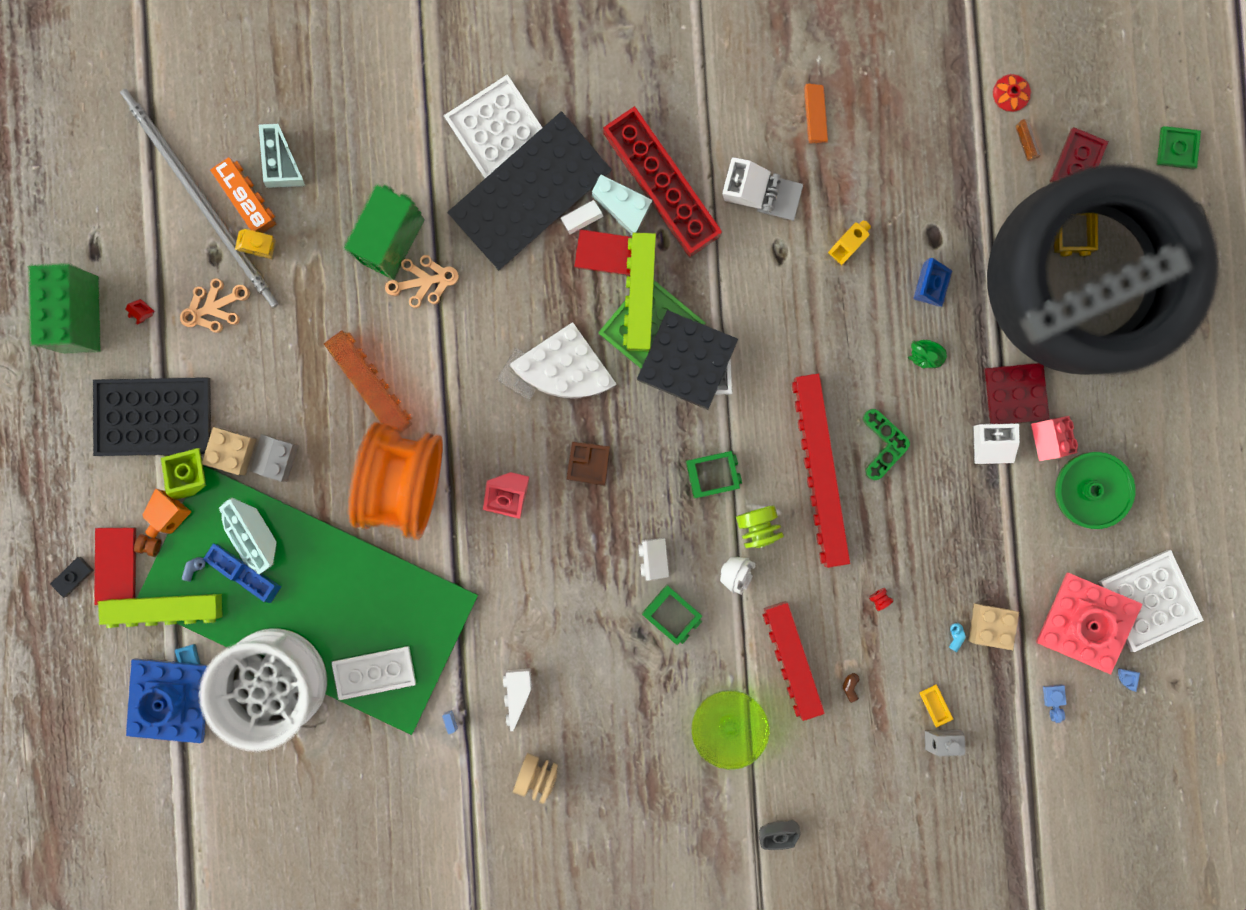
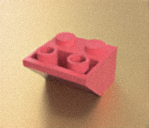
(1054, 438)

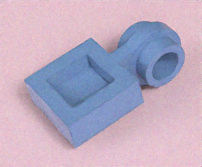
(1055, 696)

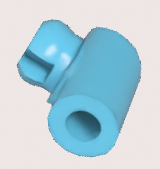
(958, 636)

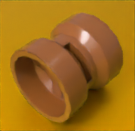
(147, 545)

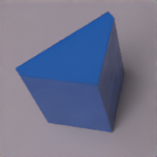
(933, 282)

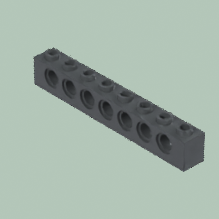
(1174, 265)

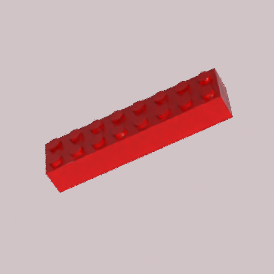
(662, 181)

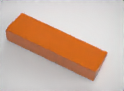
(815, 113)

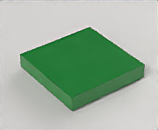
(1179, 147)

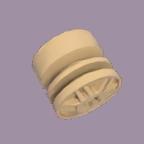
(535, 778)

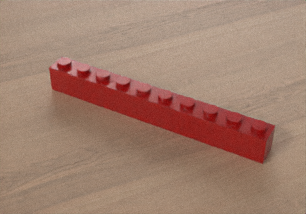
(821, 471)

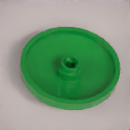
(1095, 490)

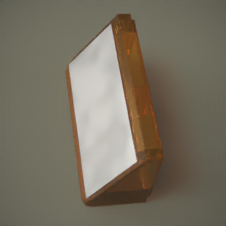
(1027, 140)

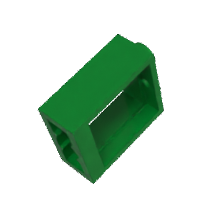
(694, 481)
(658, 600)

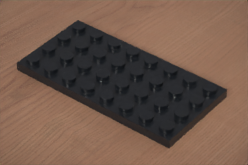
(529, 191)

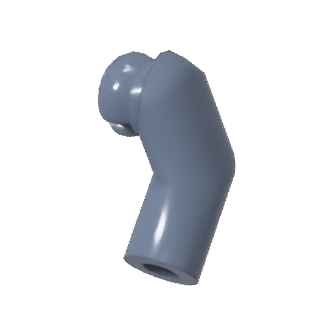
(192, 566)

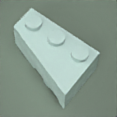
(277, 161)
(622, 203)

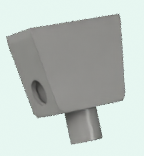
(947, 742)

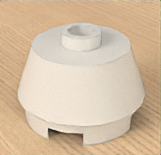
(737, 574)

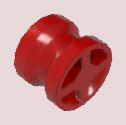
(881, 599)

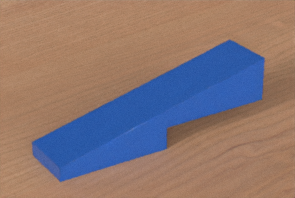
(238, 571)

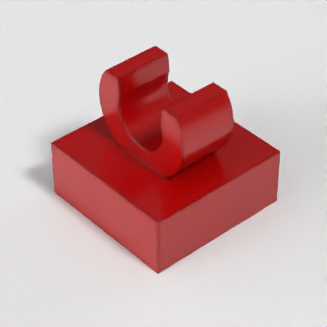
(139, 310)

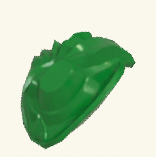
(927, 354)

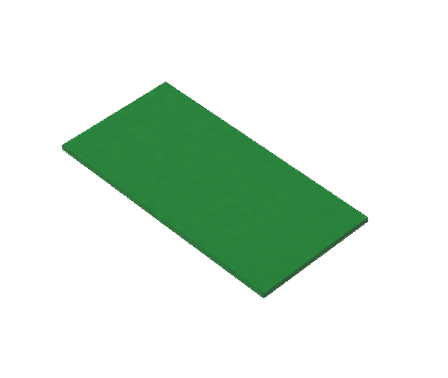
(333, 593)

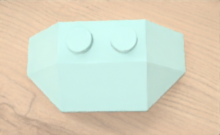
(248, 534)

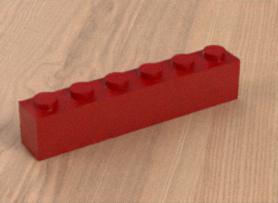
(794, 661)

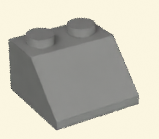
(274, 458)

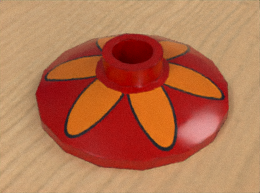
(1005, 98)

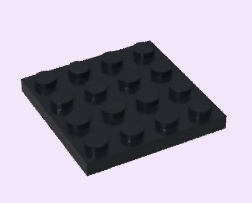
(687, 359)

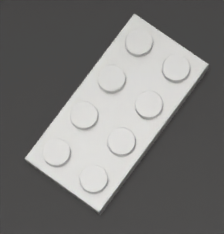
(374, 673)

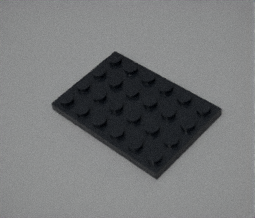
(151, 416)

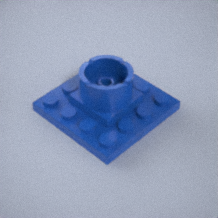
(166, 701)

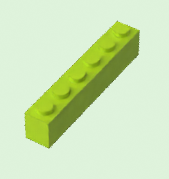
(641, 291)
(160, 609)

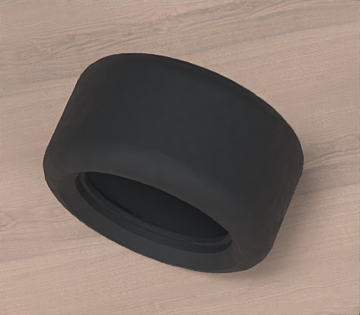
(1158, 216)

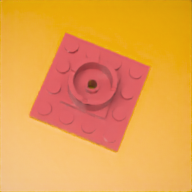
(1073, 612)

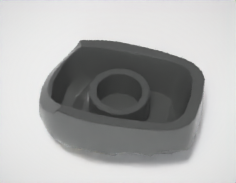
(779, 835)

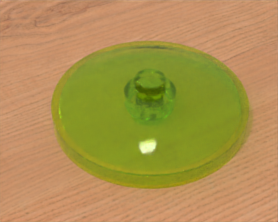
(730, 729)

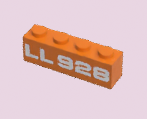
(243, 196)

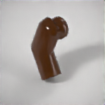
(849, 686)

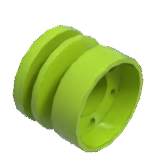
(760, 527)

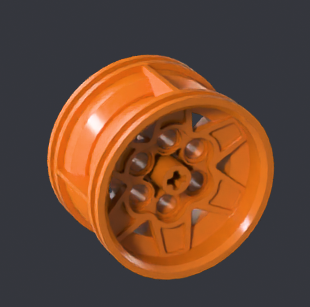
(395, 480)

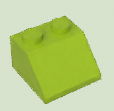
(183, 474)

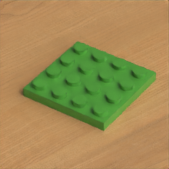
(662, 301)

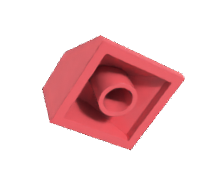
(506, 494)

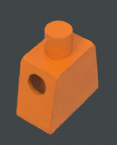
(164, 513)

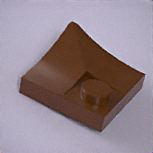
(588, 463)

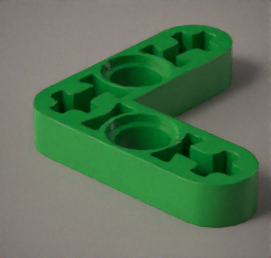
(891, 447)

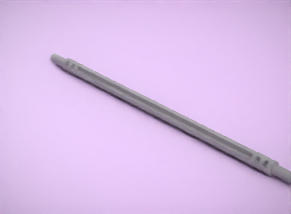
(198, 197)

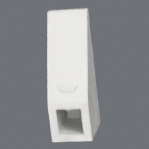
(518, 689)

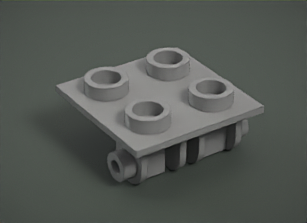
(781, 197)

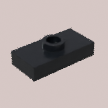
(71, 577)

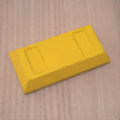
(936, 705)

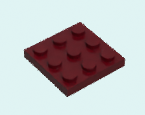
(1017, 394)

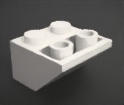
(746, 183)
(995, 443)
(655, 559)

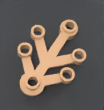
(424, 281)
(212, 307)

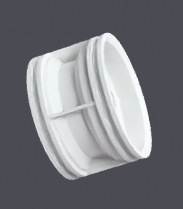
(222, 693)

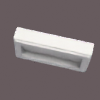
(582, 217)

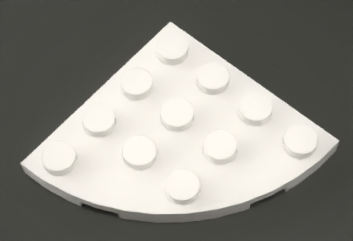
(564, 366)

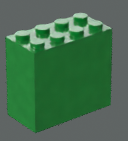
(385, 231)
(64, 308)

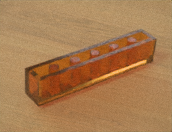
(367, 382)

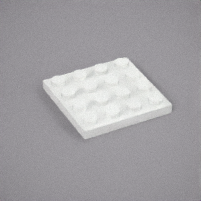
(493, 124)
(1164, 595)

